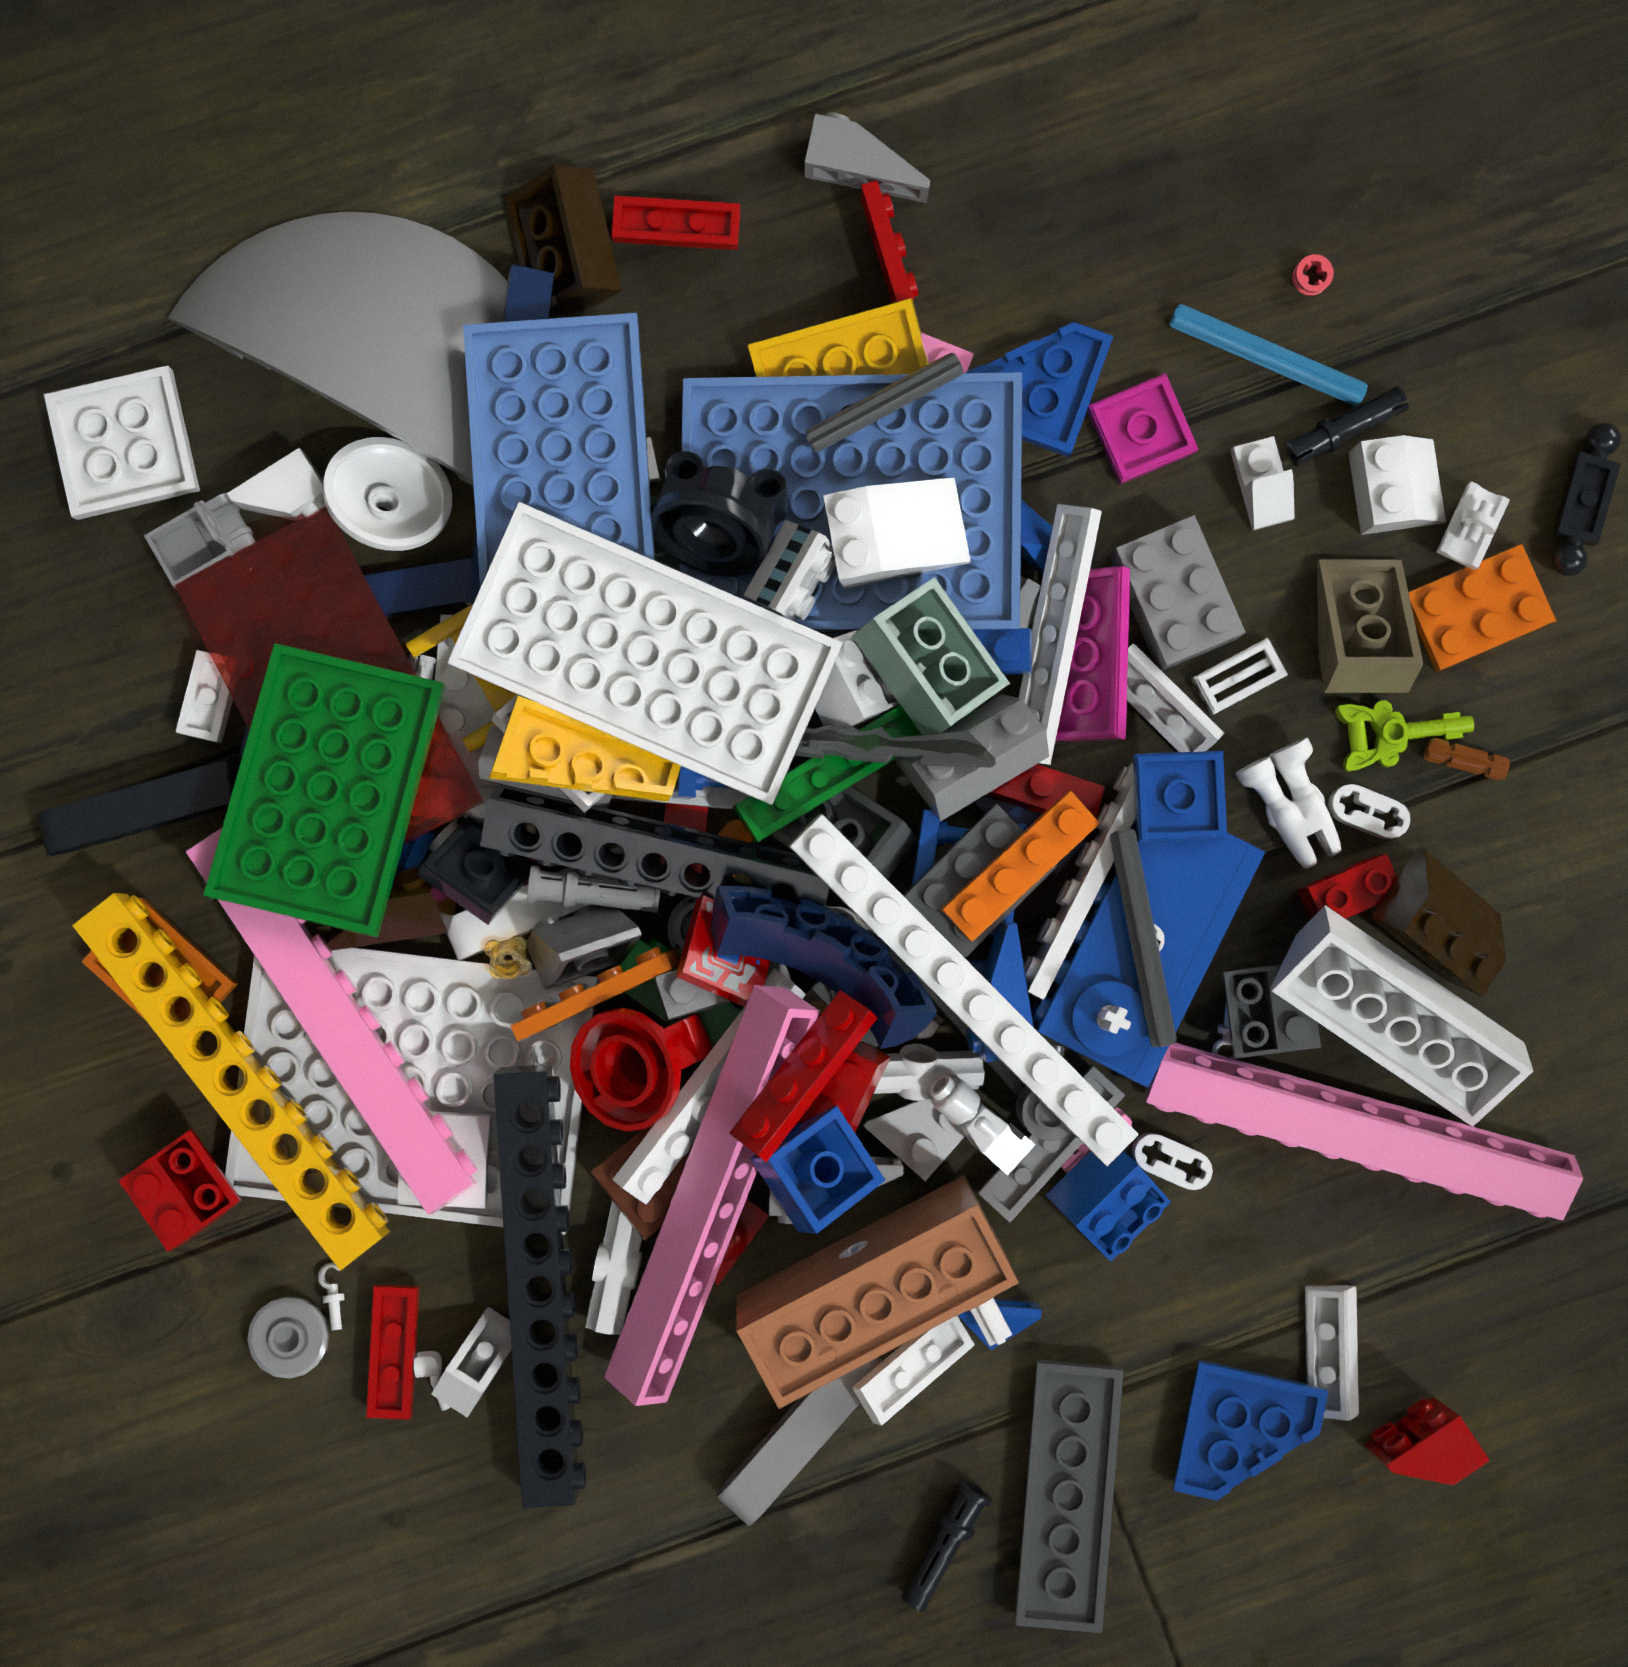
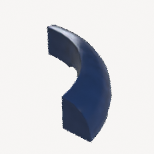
(827, 949)

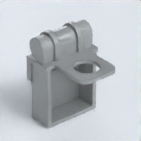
(200, 538)

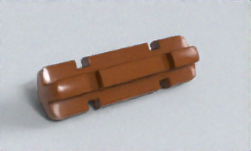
(1466, 759)

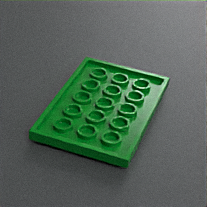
(325, 790)

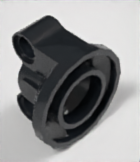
(717, 515)

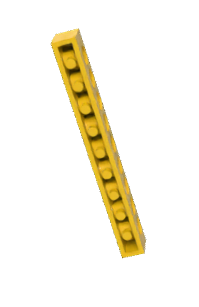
(103, 933)

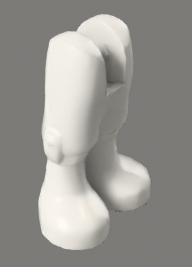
(1305, 812)

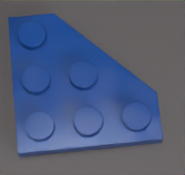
(1056, 383)
(1242, 1426)

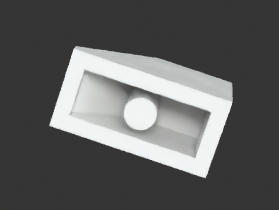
(284, 489)
(475, 1363)

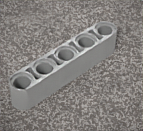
(791, 1445)

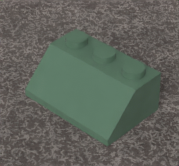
(930, 658)

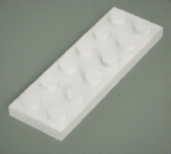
(1079, 893)

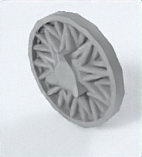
(288, 1337)

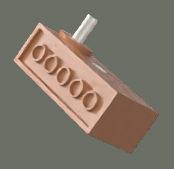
(876, 1292)

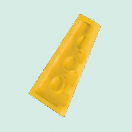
(565, 753)

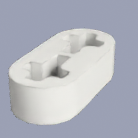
(1364, 820)
(1175, 1151)

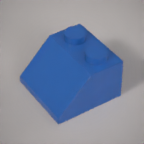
(819, 1171)

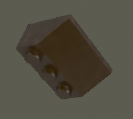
(564, 231)
(1444, 923)

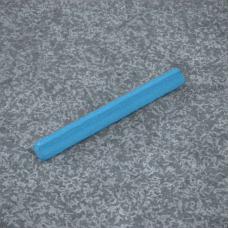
(1268, 355)

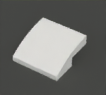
(473, 1135)

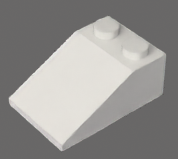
(896, 530)

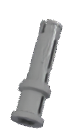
(572, 889)

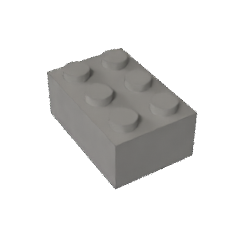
(1178, 593)

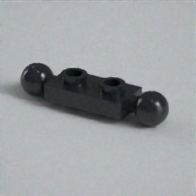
(1586, 499)

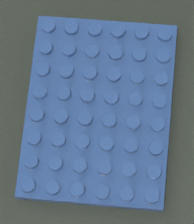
(956, 432)

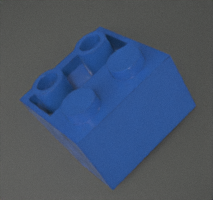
(1109, 1201)

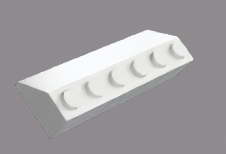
(1400, 1017)

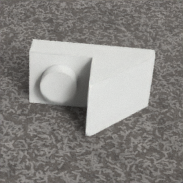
(1264, 483)

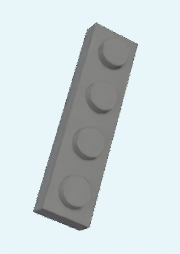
(1013, 1191)

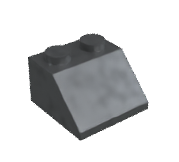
(581, 944)

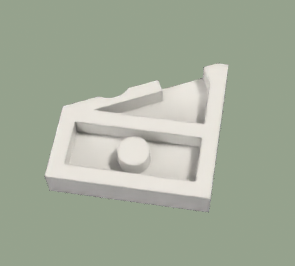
(917, 1135)

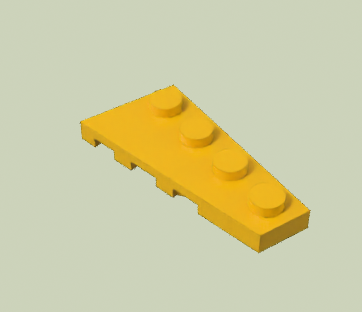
(864, 343)

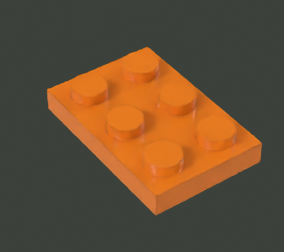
(1479, 608)
(215, 980)

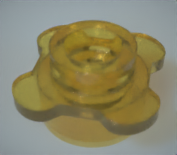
(511, 968)

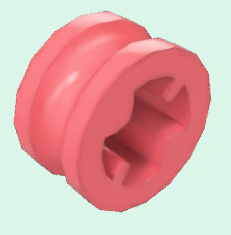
(1324, 269)

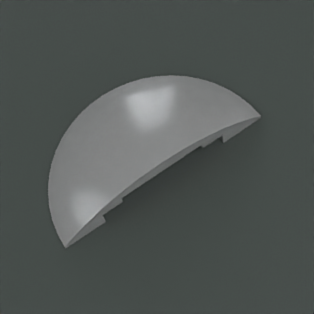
(360, 316)

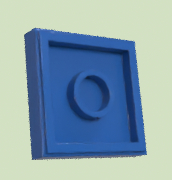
(1179, 796)

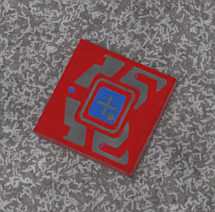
(723, 975)

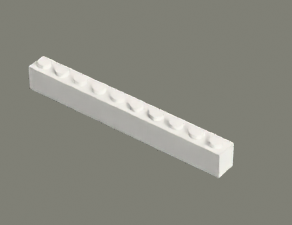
(963, 989)

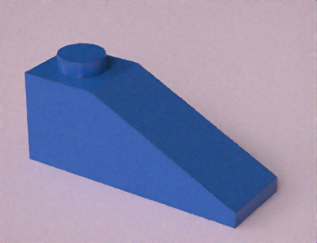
(1006, 974)

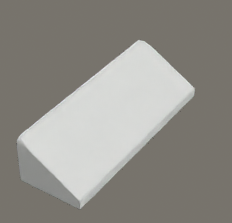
(1333, 1347)

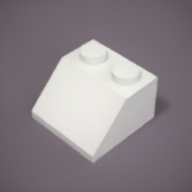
(1396, 484)

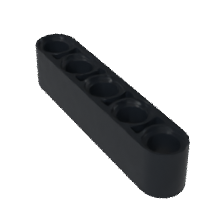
(138, 808)

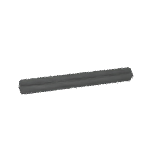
(1143, 938)

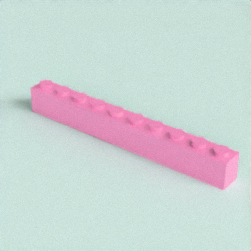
(352, 1047)
(1365, 1131)
(704, 1204)

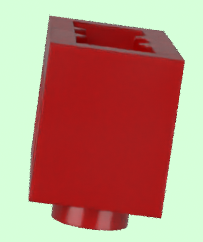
(1350, 888)

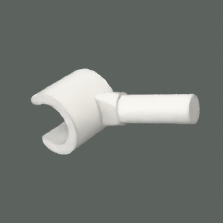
(430, 1365)

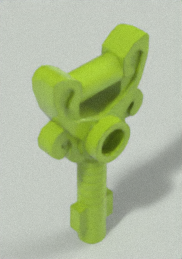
(1392, 732)

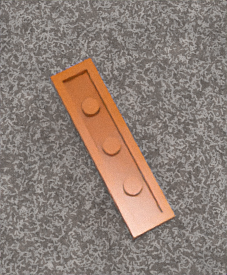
(1020, 866)
(610, 985)

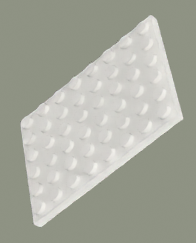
(453, 1036)

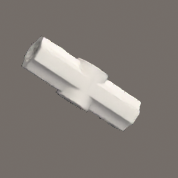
(919, 1066)
(614, 1274)

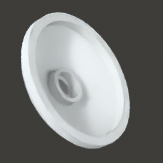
(389, 476)

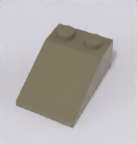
(1366, 627)

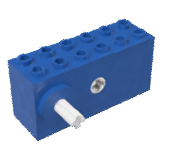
(1096, 992)

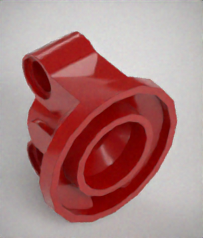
(632, 1066)

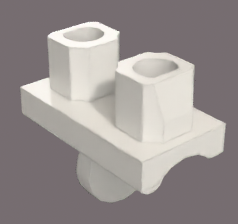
(1472, 526)

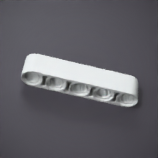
(470, 934)

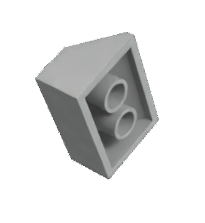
(1006, 731)

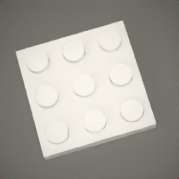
(121, 442)

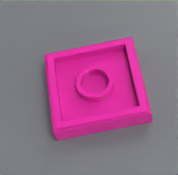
(1142, 428)

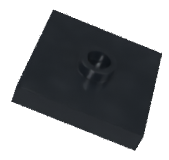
(474, 873)

